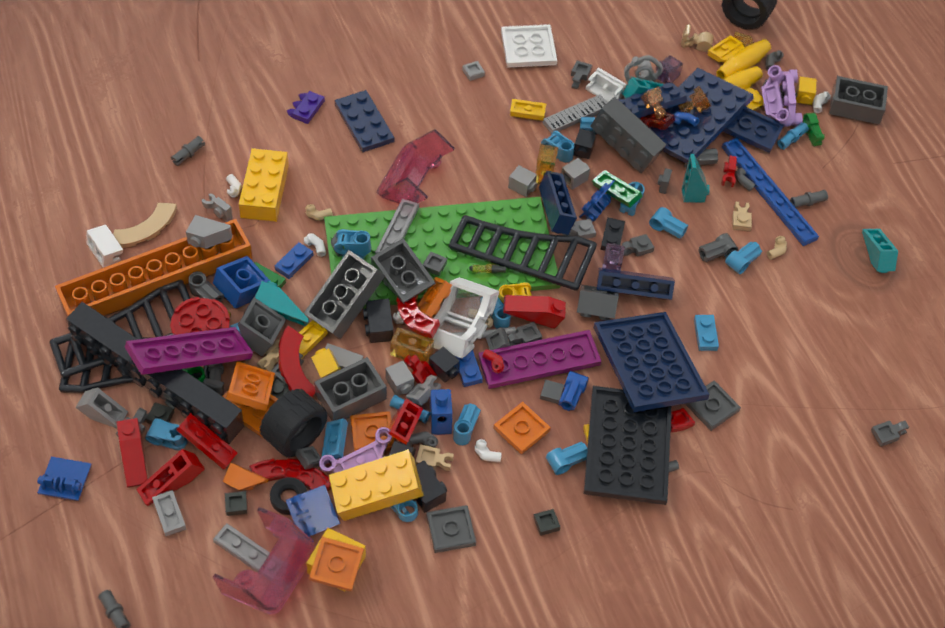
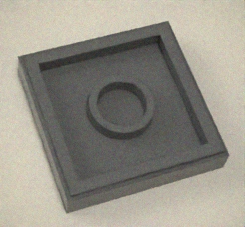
(716, 409)
(451, 529)

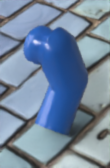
(679, 116)

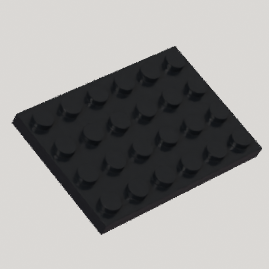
(627, 449)

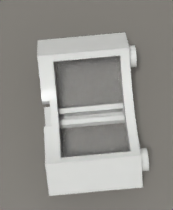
(464, 316)

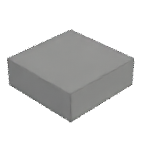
(473, 70)

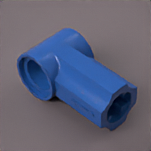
(574, 386)

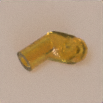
(746, 39)

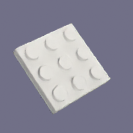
(528, 46)

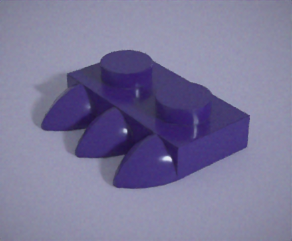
(307, 107)

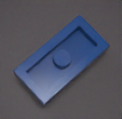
(293, 260)
(469, 370)

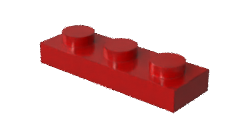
(207, 441)

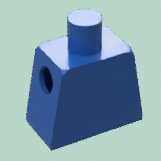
(441, 407)

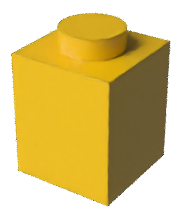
(806, 90)
(325, 362)

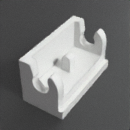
(606, 85)
(103, 245)

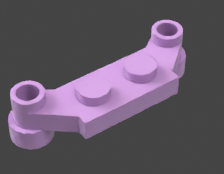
(773, 98)
(789, 99)
(361, 456)

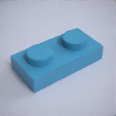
(706, 333)
(335, 438)

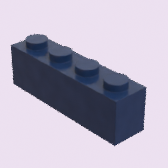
(557, 203)
(635, 283)

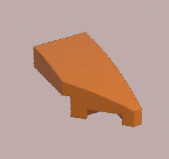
(242, 478)

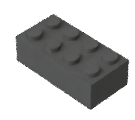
(628, 135)
(344, 294)

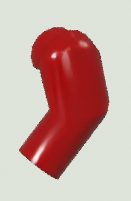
(496, 360)

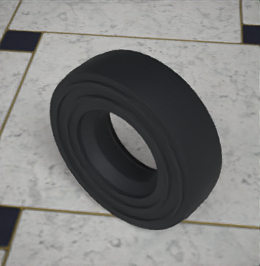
(279, 487)

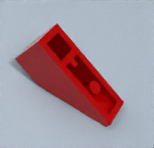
(537, 309)
(405, 421)
(132, 451)
(171, 476)

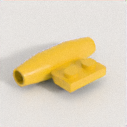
(736, 56)
(746, 79)

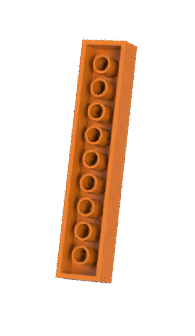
(137, 276)

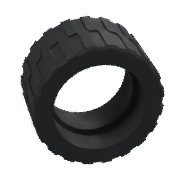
(746, 16)
(293, 422)

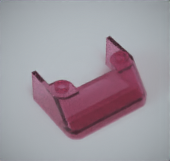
(412, 166)
(279, 573)

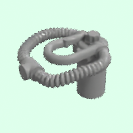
(644, 67)

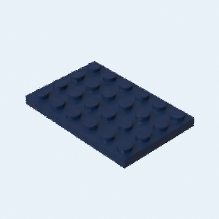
(726, 104)
(650, 361)

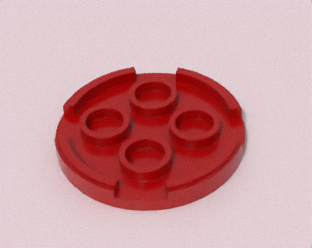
(199, 315)

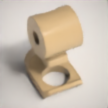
(703, 41)

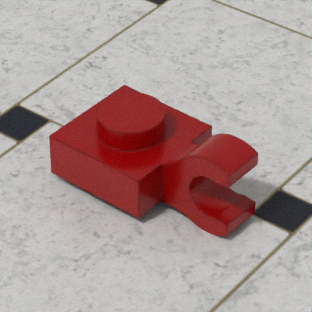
(729, 168)
(421, 369)

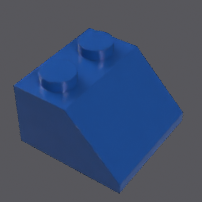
(239, 281)

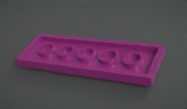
(188, 350)
(542, 359)

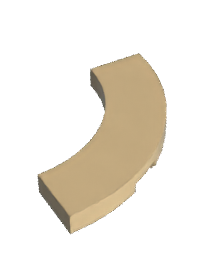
(149, 228)

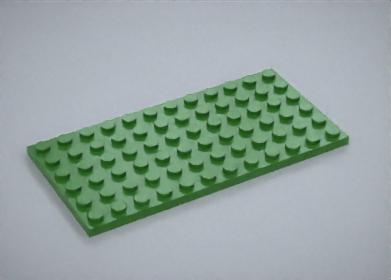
(434, 229)

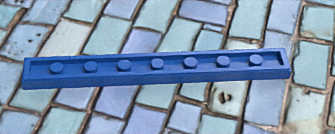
(771, 193)

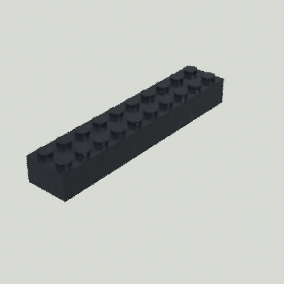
(174, 386)

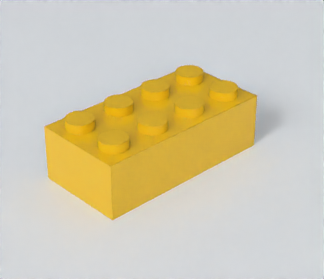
(263, 185)
(375, 485)

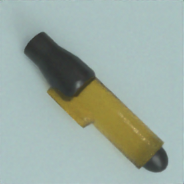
(488, 268)

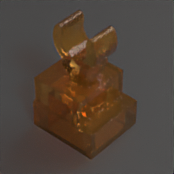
(653, 99)
(698, 100)

